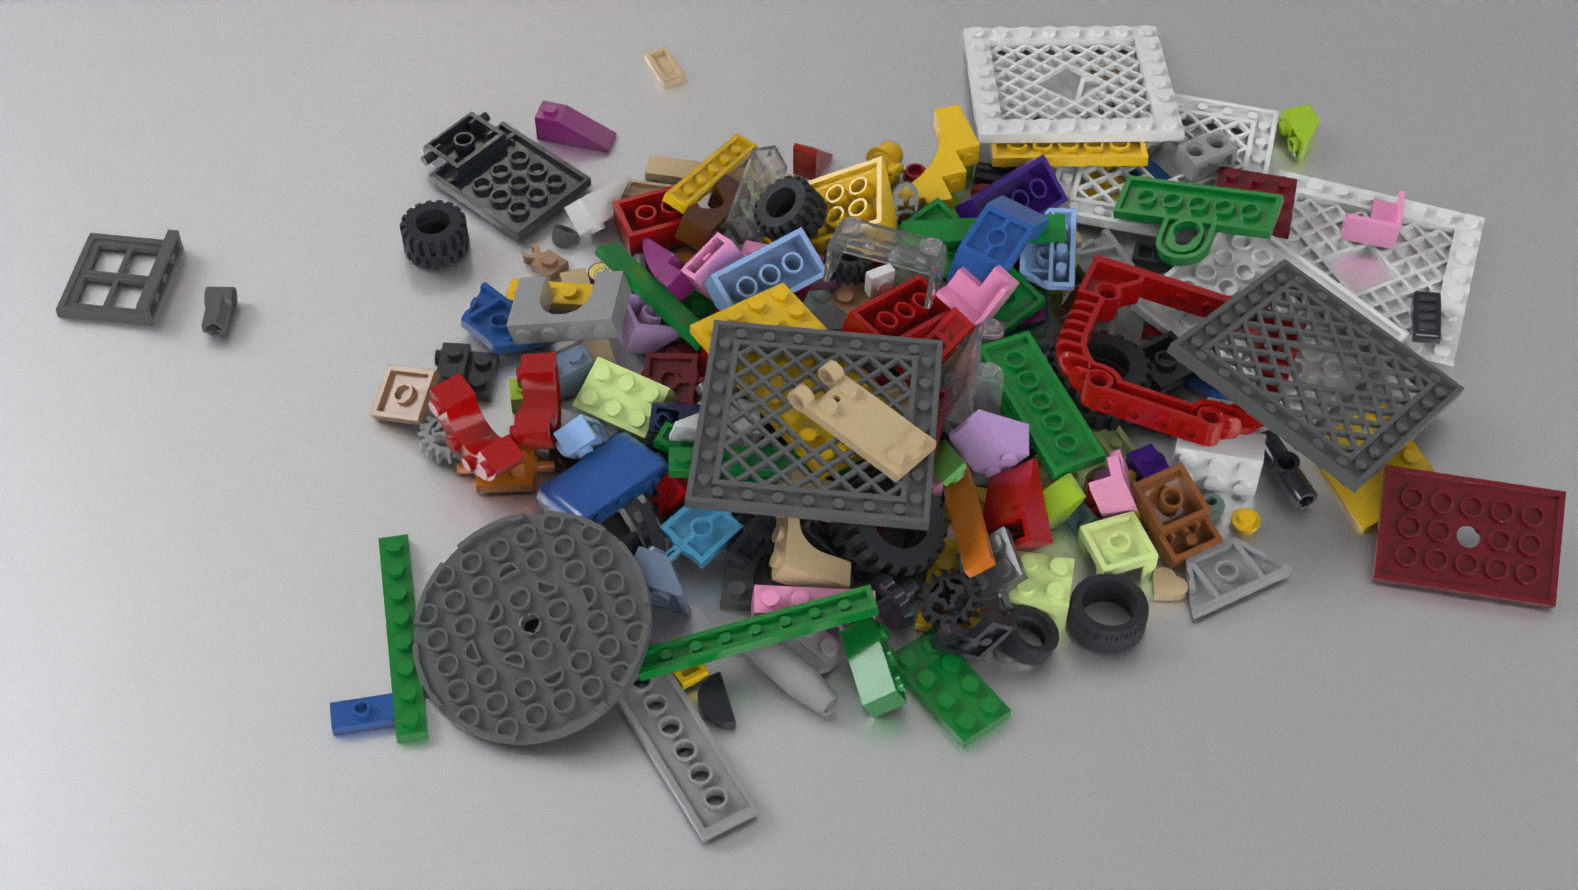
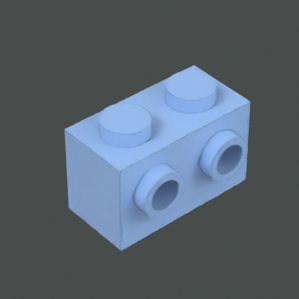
(580, 437)

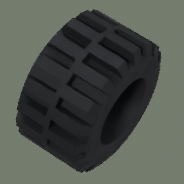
(788, 206)
(434, 234)

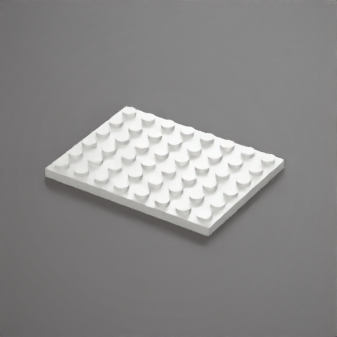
(1234, 265)

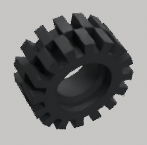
(850, 269)

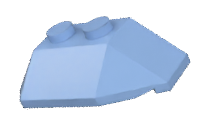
(1052, 263)

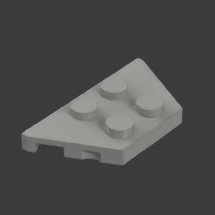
(1105, 246)
(1228, 574)

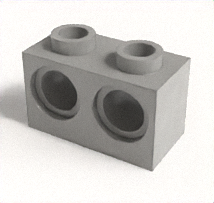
(1205, 155)

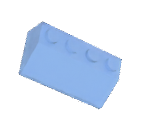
(784, 260)

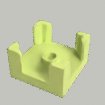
(1118, 545)

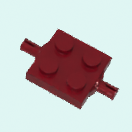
(675, 371)

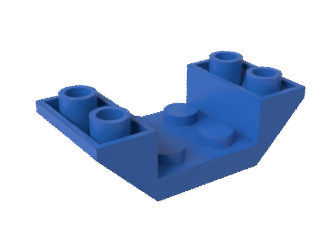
(997, 238)

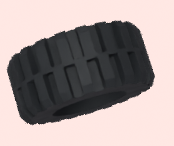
(1118, 354)
(873, 555)

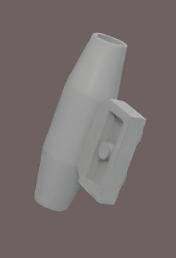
(797, 668)

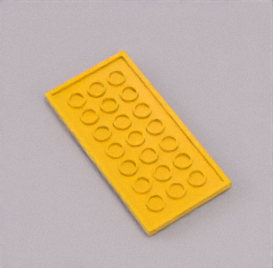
(781, 308)

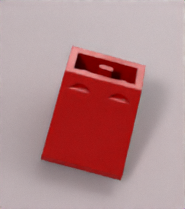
(1018, 503)

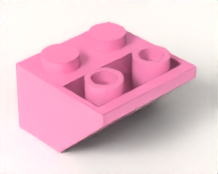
(711, 258)

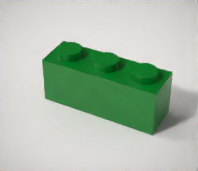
(874, 666)

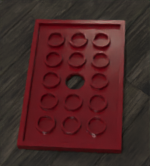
(1516, 528)

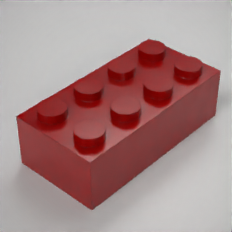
(898, 312)

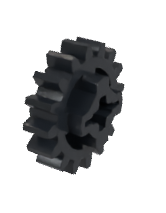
(937, 598)

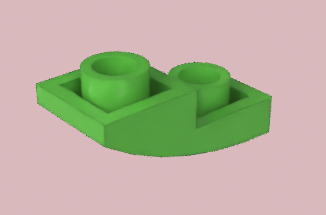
(948, 464)

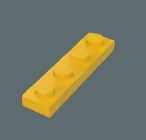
(566, 295)

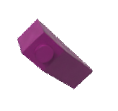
(569, 127)

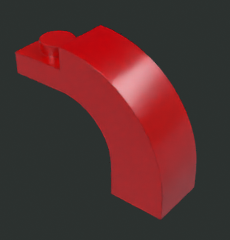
(952, 331)

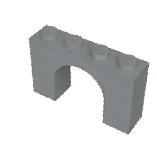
(597, 319)

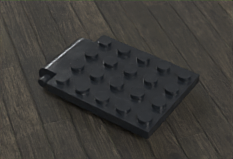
(501, 173)

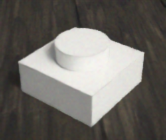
(879, 280)

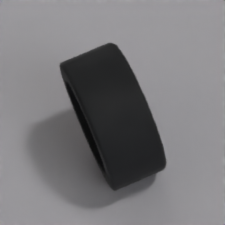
(1039, 623)

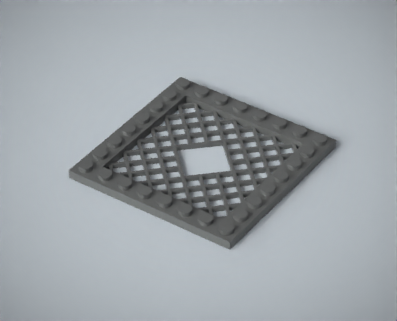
(1352, 470)
(821, 503)

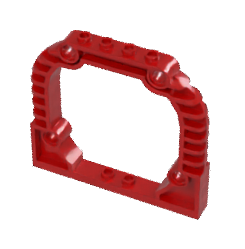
(1117, 284)

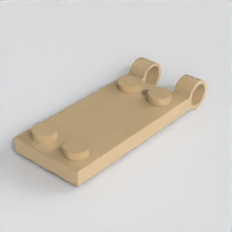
(863, 423)

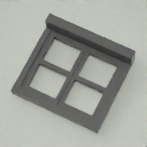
(154, 285)

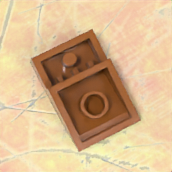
(1175, 515)

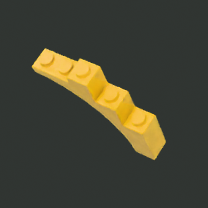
(947, 172)

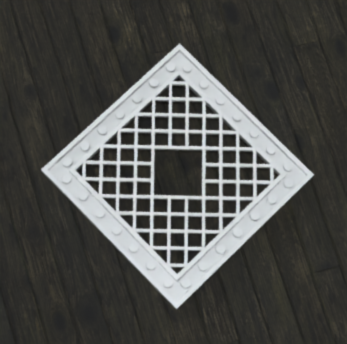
(1141, 41)
(1255, 122)
(1442, 222)

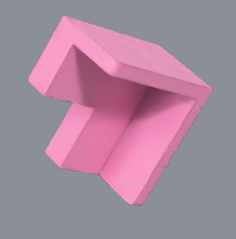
(1381, 227)
(978, 299)
(1113, 487)

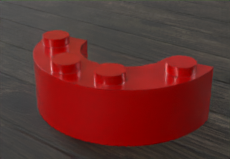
(541, 402)
(470, 433)

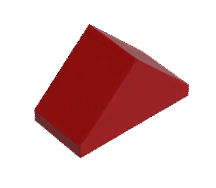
(809, 161)

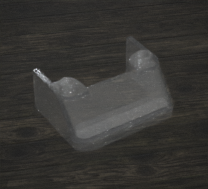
(889, 246)

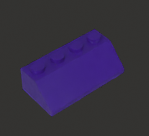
(1029, 184)

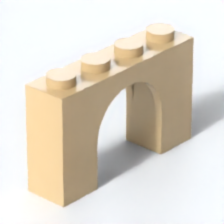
(797, 561)

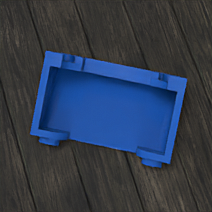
(605, 480)

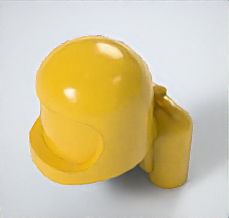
(892, 156)

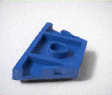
(488, 321)

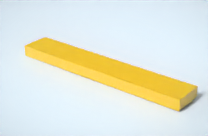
(708, 173)

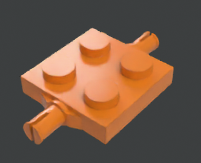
(515, 480)

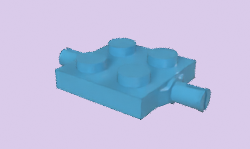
(700, 534)

